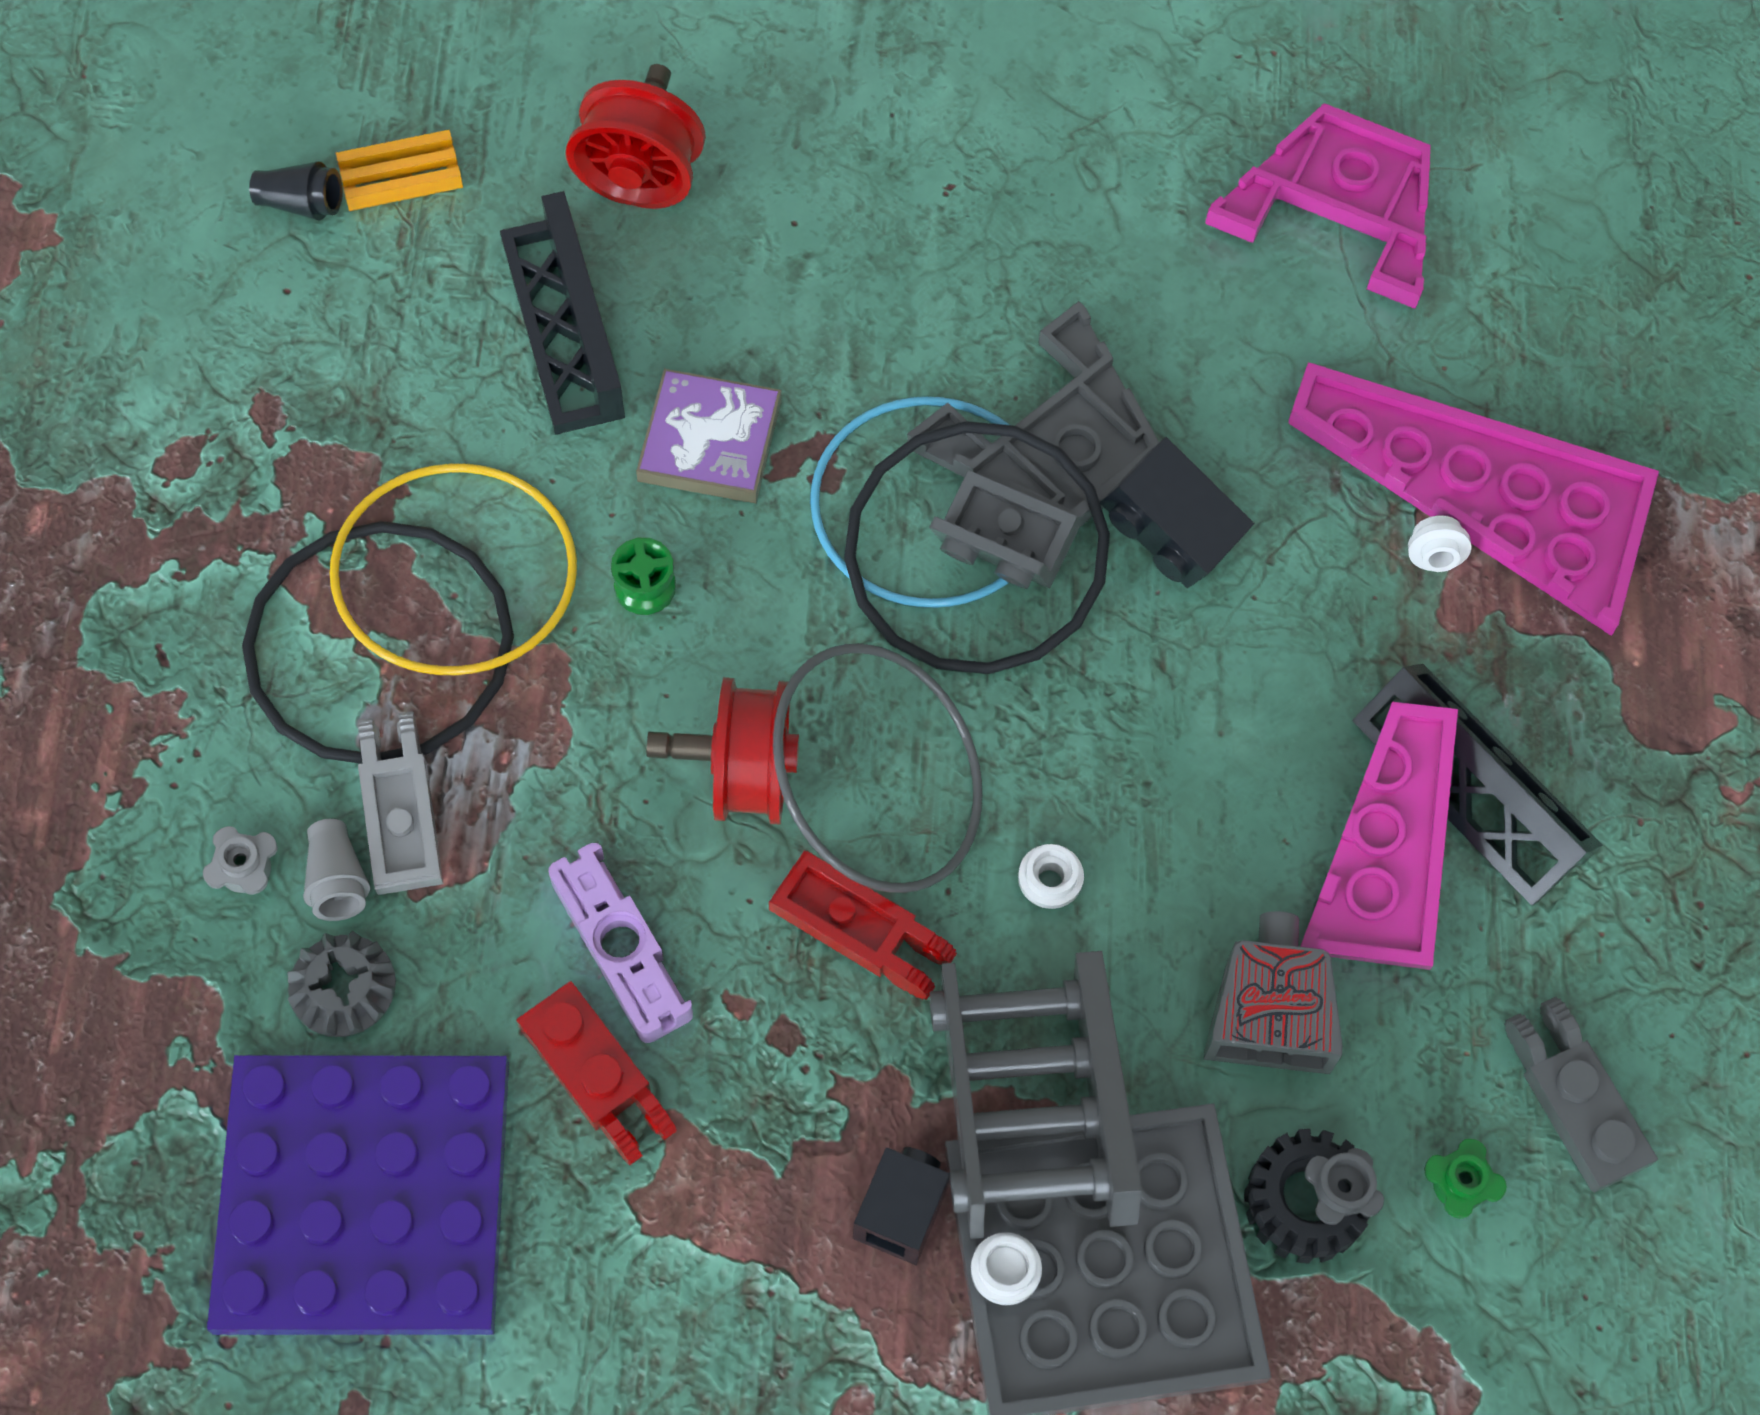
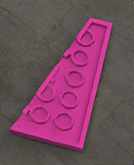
(1526, 499)

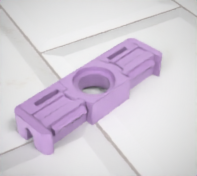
(637, 979)

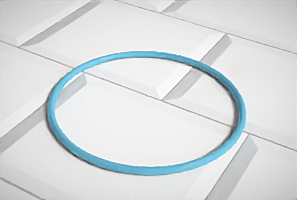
(815, 507)

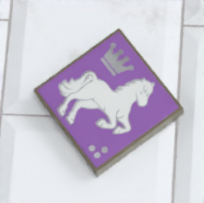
(709, 436)

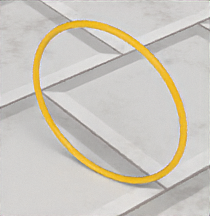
(462, 669)

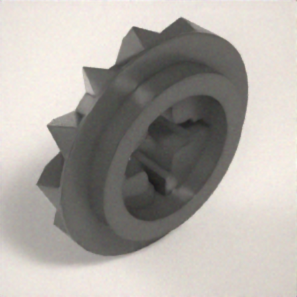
(368, 995)

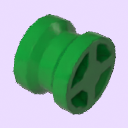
(643, 560)

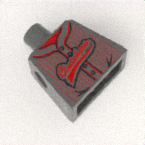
(1276, 1003)

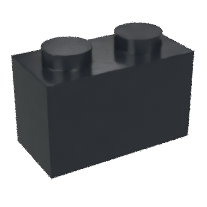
(1176, 514)

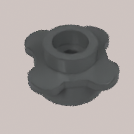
(1355, 1169)

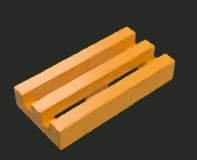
(398, 162)

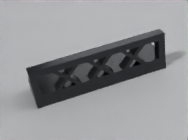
(582, 307)
(1503, 777)

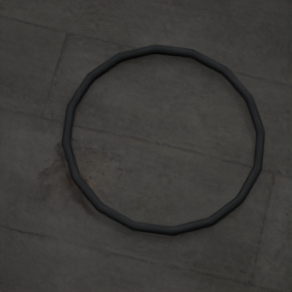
(356, 532)
(964, 665)

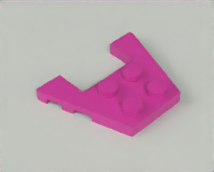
(1350, 176)

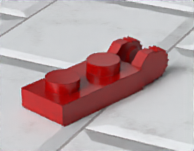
(858, 923)
(592, 1067)

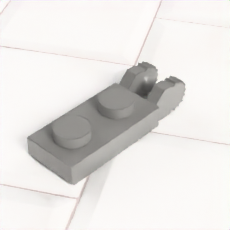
(398, 811)

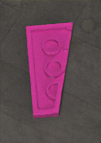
(1389, 861)

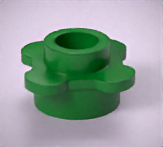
(1462, 1198)

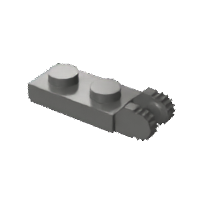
(1580, 1098)

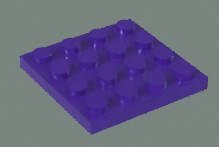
(360, 1196)

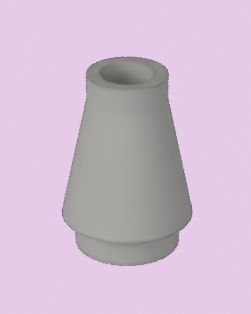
(334, 875)

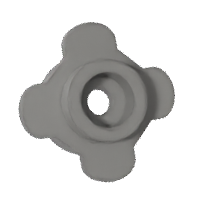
(245, 878)

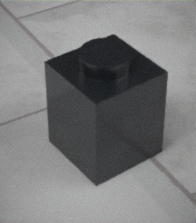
(902, 1203)

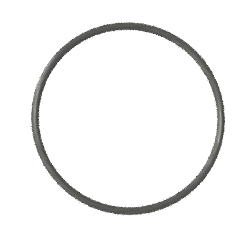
(794, 809)

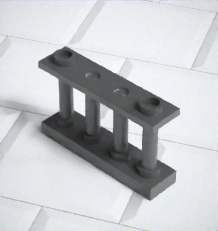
(1098, 1116)

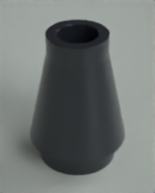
(299, 189)

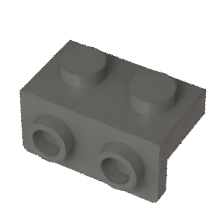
(1006, 529)

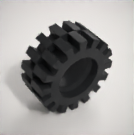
(1271, 1212)

